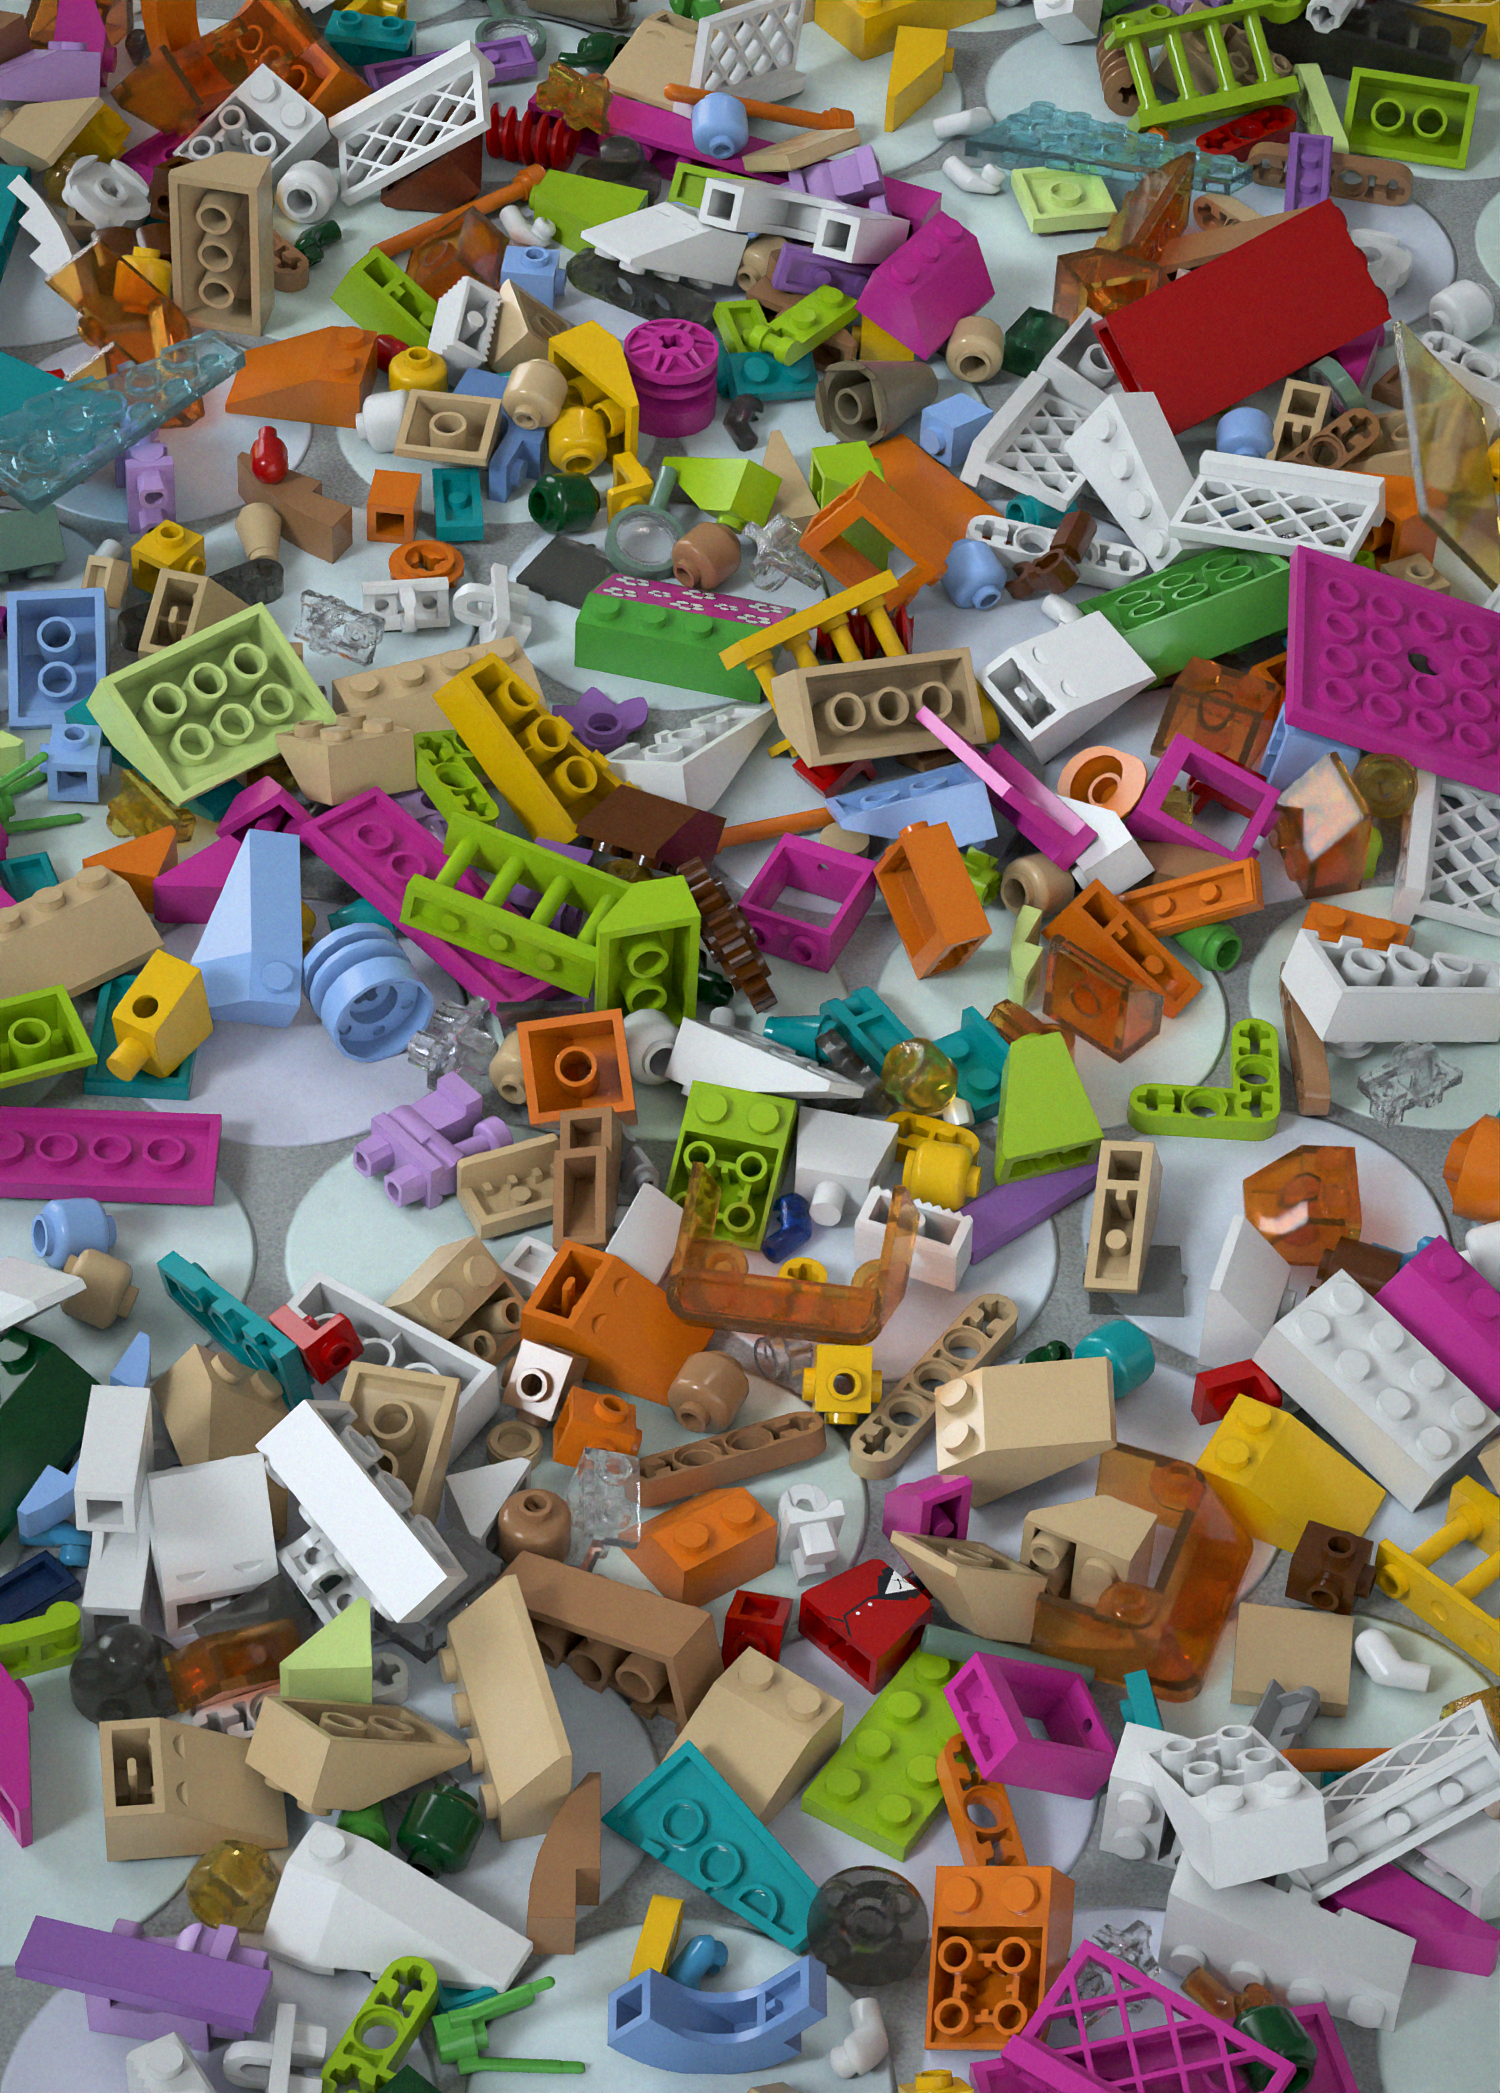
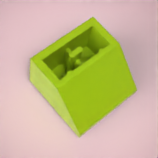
(832, 472)

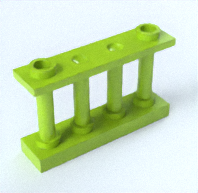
(1191, 105)
(502, 935)

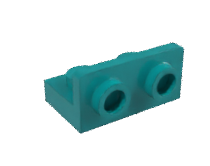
(370, 38)
(980, 1060)

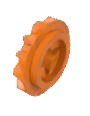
(436, 556)

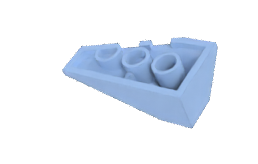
(255, 935)

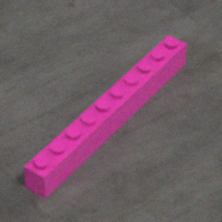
(669, 140)

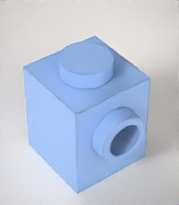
(535, 272)
(951, 428)

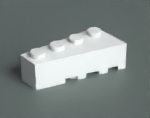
(1286, 1946)

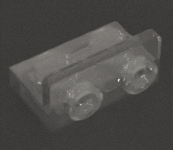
(603, 1506)

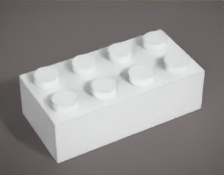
(1376, 1390)

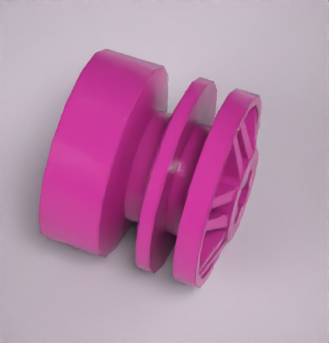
(673, 376)

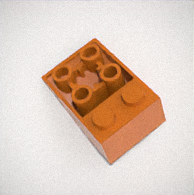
(615, 1319)
(994, 1952)

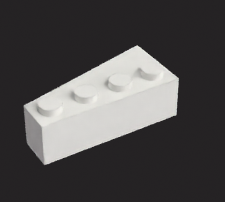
(1137, 473)
(1392, 994)
(403, 1344)
(361, 1509)

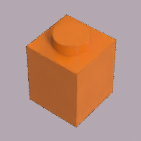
(394, 506)

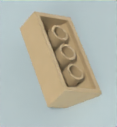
(223, 242)
(872, 704)
(74, 935)
(508, 1712)

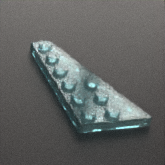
(1097, 148)
(90, 422)

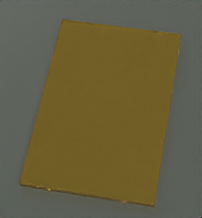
(1449, 458)

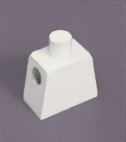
(841, 1161)

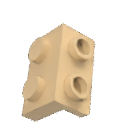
(508, 1186)

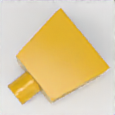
(160, 1018)

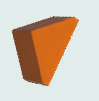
(141, 862)

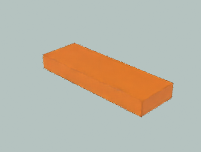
(1198, 898)

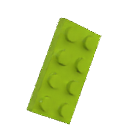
(884, 1773)

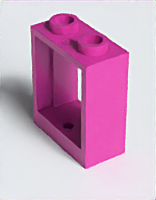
(1186, 755)
(798, 865)
(990, 1706)

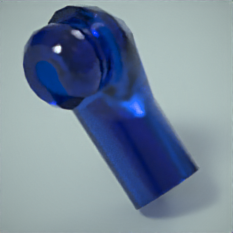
(794, 1230)

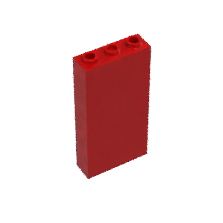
(1245, 318)

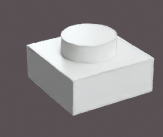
(528, 1264)

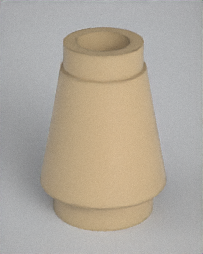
(259, 531)

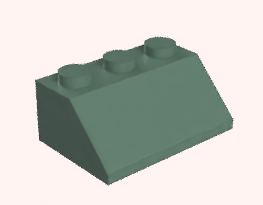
(30, 543)

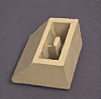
(183, 606)
(349, 757)
(463, 1299)
(1089, 1546)

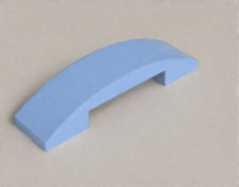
(53, 1493)

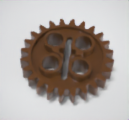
(729, 936)

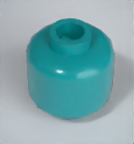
(1126, 1348)

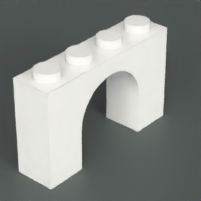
(833, 226)
(115, 1506)

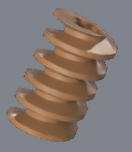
(1117, 78)

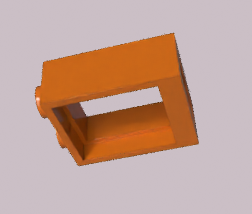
(895, 520)
(932, 899)

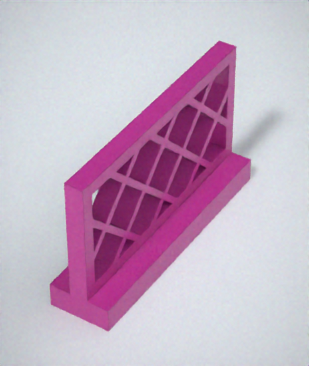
(1019, 796)
(1055, 2072)

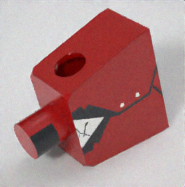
(867, 1620)

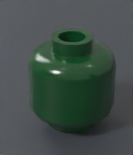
(564, 503)
(440, 1830)
(1283, 2034)

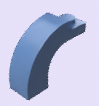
(521, 450)
(716, 2032)

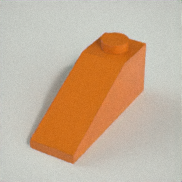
(1116, 934)

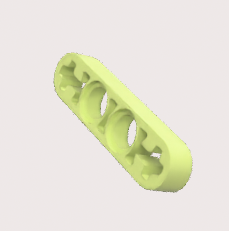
(1317, 106)

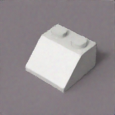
(1080, 367)
(1244, 1296)

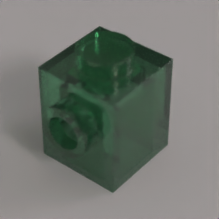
(1031, 340)

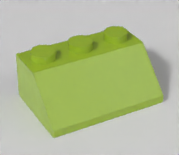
(1410, 118)
(650, 951)
(41, 1037)

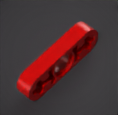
(1264, 125)

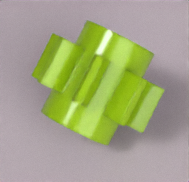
(982, 874)

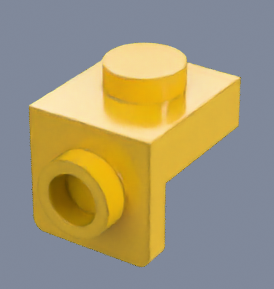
(630, 484)

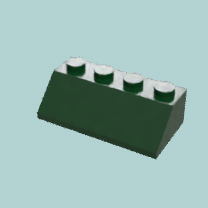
(40, 1415)

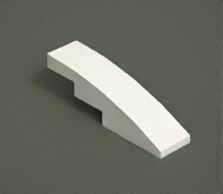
(46, 227)

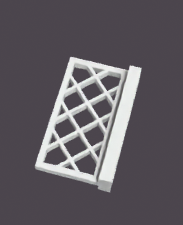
(769, 78)
(404, 106)
(1013, 429)
(1276, 490)
(1424, 844)
(1405, 1802)

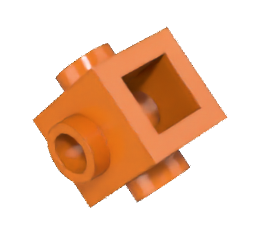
(596, 1423)

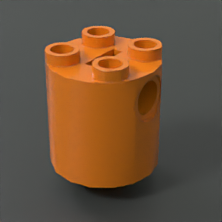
(1474, 1171)

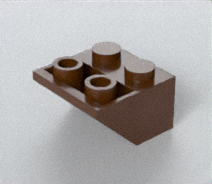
(652, 830)

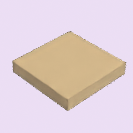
(802, 150)
(1295, 1651)

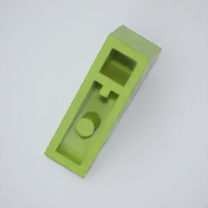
(386, 300)
(728, 488)

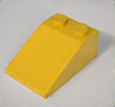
(599, 381)
(1284, 1475)

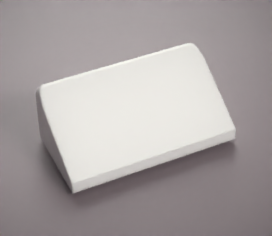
(648, 1234)

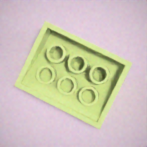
(208, 704)

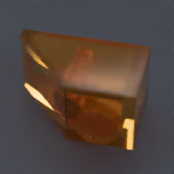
(229, 1663)

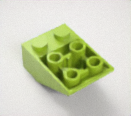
(746, 1148)

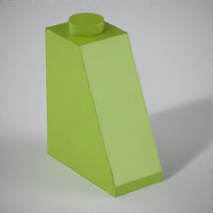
(580, 204)
(1043, 1112)

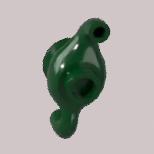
(595, 52)

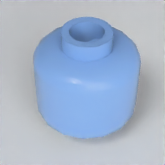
(719, 123)
(1245, 433)
(973, 575)
(70, 1228)

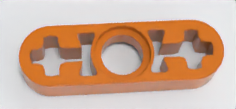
(976, 1841)

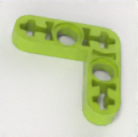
(445, 760)
(1231, 1104)
(378, 2066)

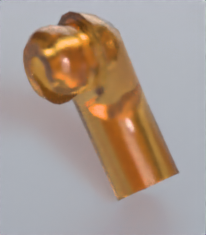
(1218, 2000)

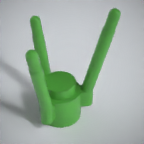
(7, 806)
(463, 2033)

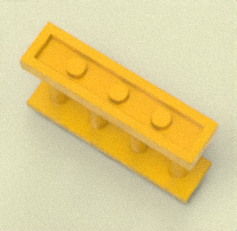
(832, 619)
(1470, 1516)

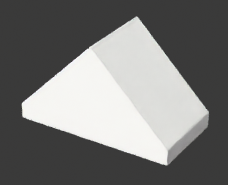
(478, 1494)

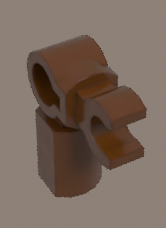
(1056, 569)

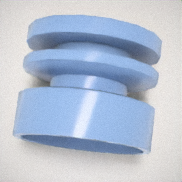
(366, 992)

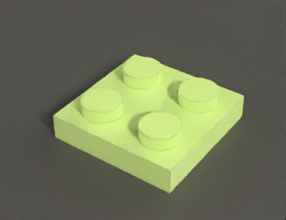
(1061, 199)

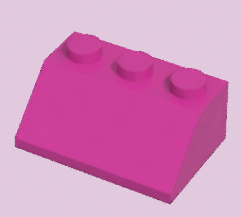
(928, 286)
(1450, 1315)

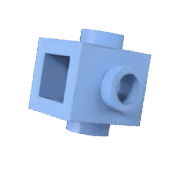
(76, 762)

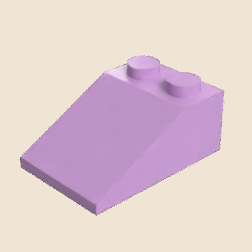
(52, 74)

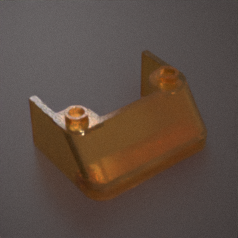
(193, 81)
(120, 316)
(714, 1291)
(1180, 1620)

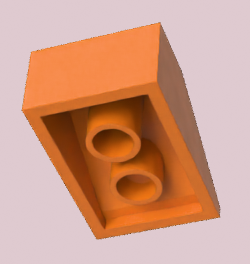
(308, 377)

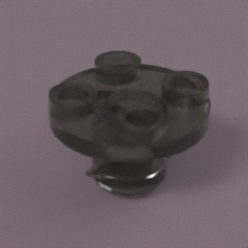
(624, 163)
(846, 1063)
(123, 1676)
(868, 1926)

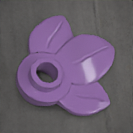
(601, 722)

